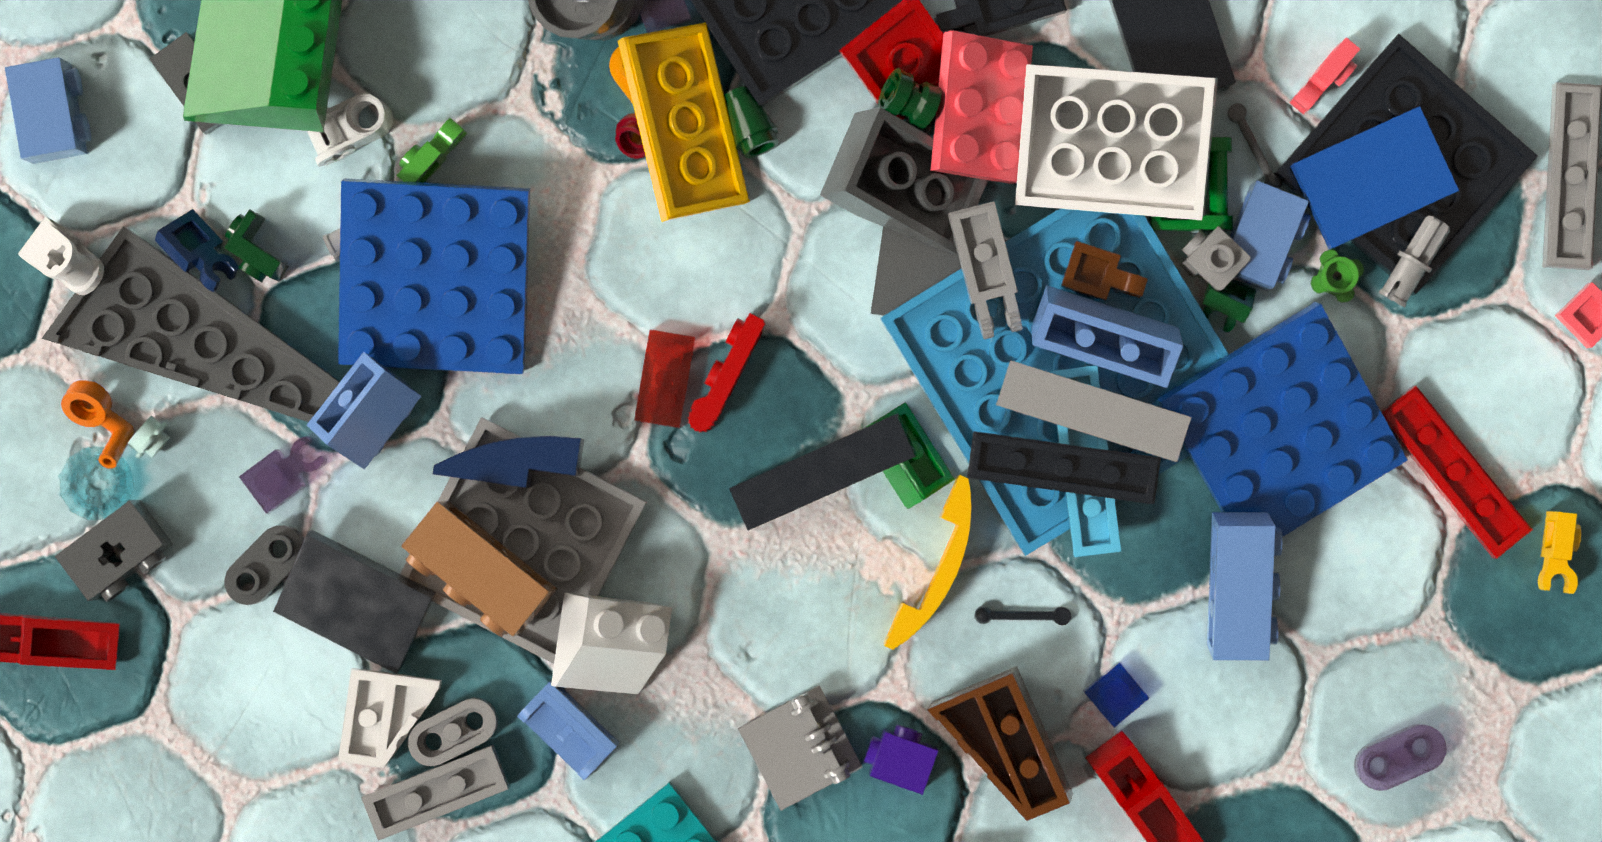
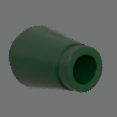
(750, 123)

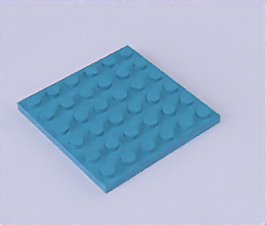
(966, 373)

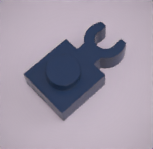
(195, 244)

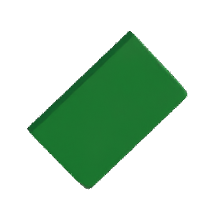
(920, 475)

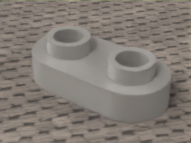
(453, 730)

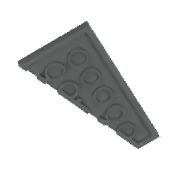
(176, 328)

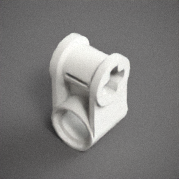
(343, 131)
(62, 257)

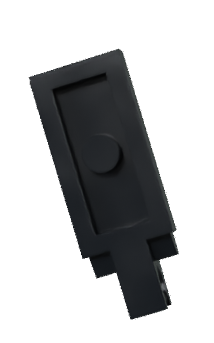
(995, 16)

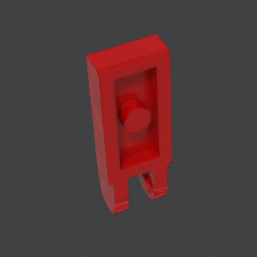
(726, 374)

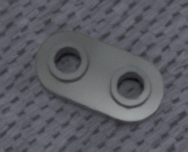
(263, 565)

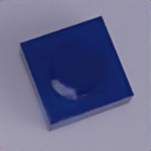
(1116, 694)

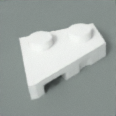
(381, 714)

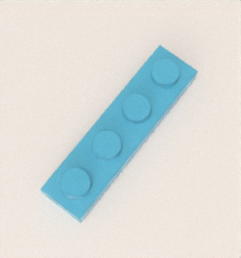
(1090, 517)

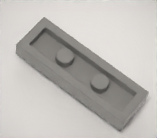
(435, 792)

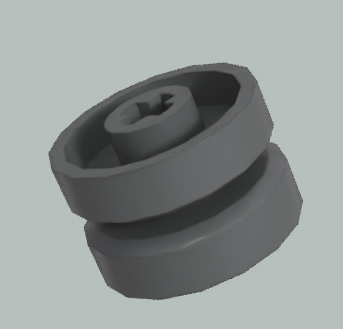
(586, 17)

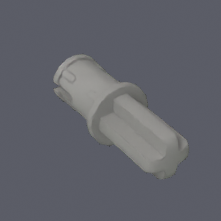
(1415, 260)

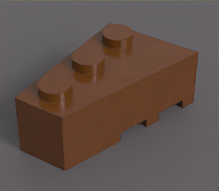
(1007, 740)

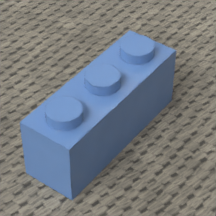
(1106, 336)
(1243, 586)

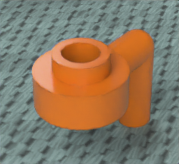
(91, 406)

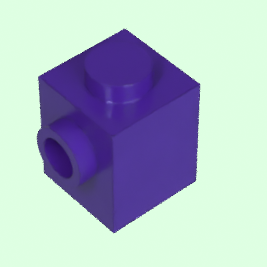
(901, 758)

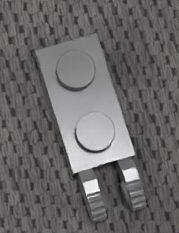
(985, 264)

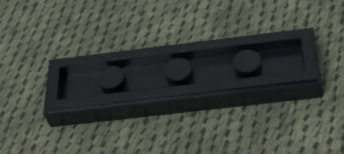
(1064, 467)
(823, 471)

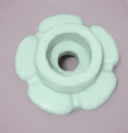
(149, 438)

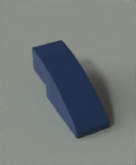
(514, 460)

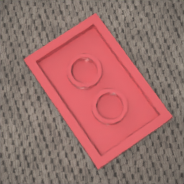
(980, 107)

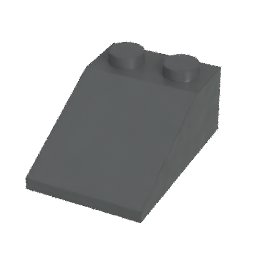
(889, 180)

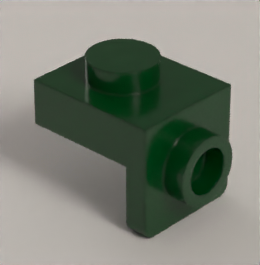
(255, 260)

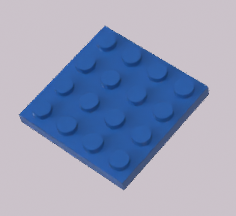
(434, 275)
(1285, 423)

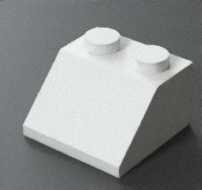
(609, 643)

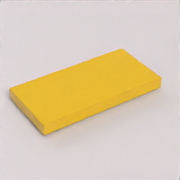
(683, 121)

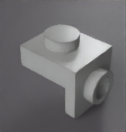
(1214, 258)

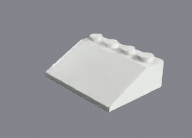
(1115, 141)

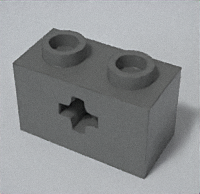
(88, 556)

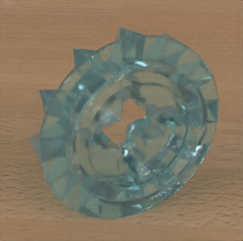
(105, 501)

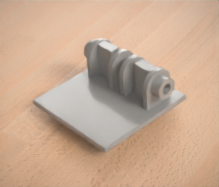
(800, 748)

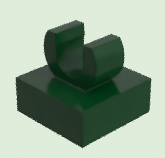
(1234, 301)

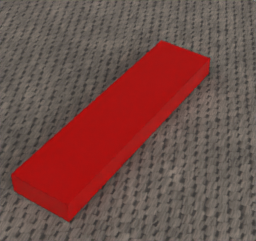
(1455, 472)

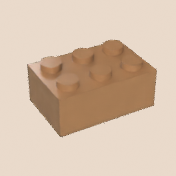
(477, 569)

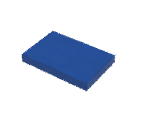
(1374, 177)

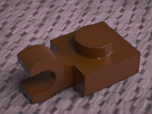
(1095, 272)

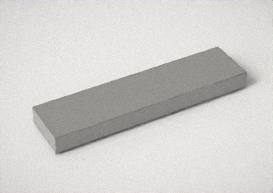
(1572, 176)
(1093, 411)

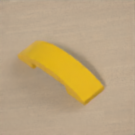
(910, 619)

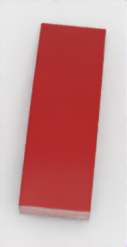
(58, 642)
(1140, 792)

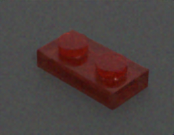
(664, 378)

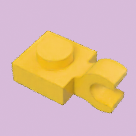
(1559, 541)

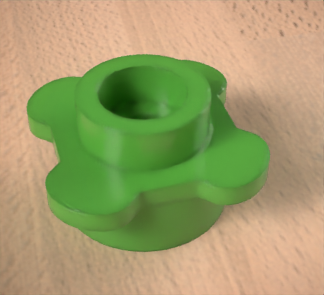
(1349, 271)

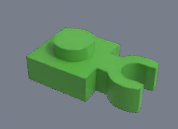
(424, 161)

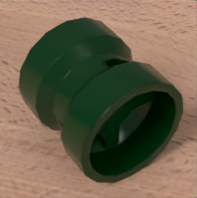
(909, 98)

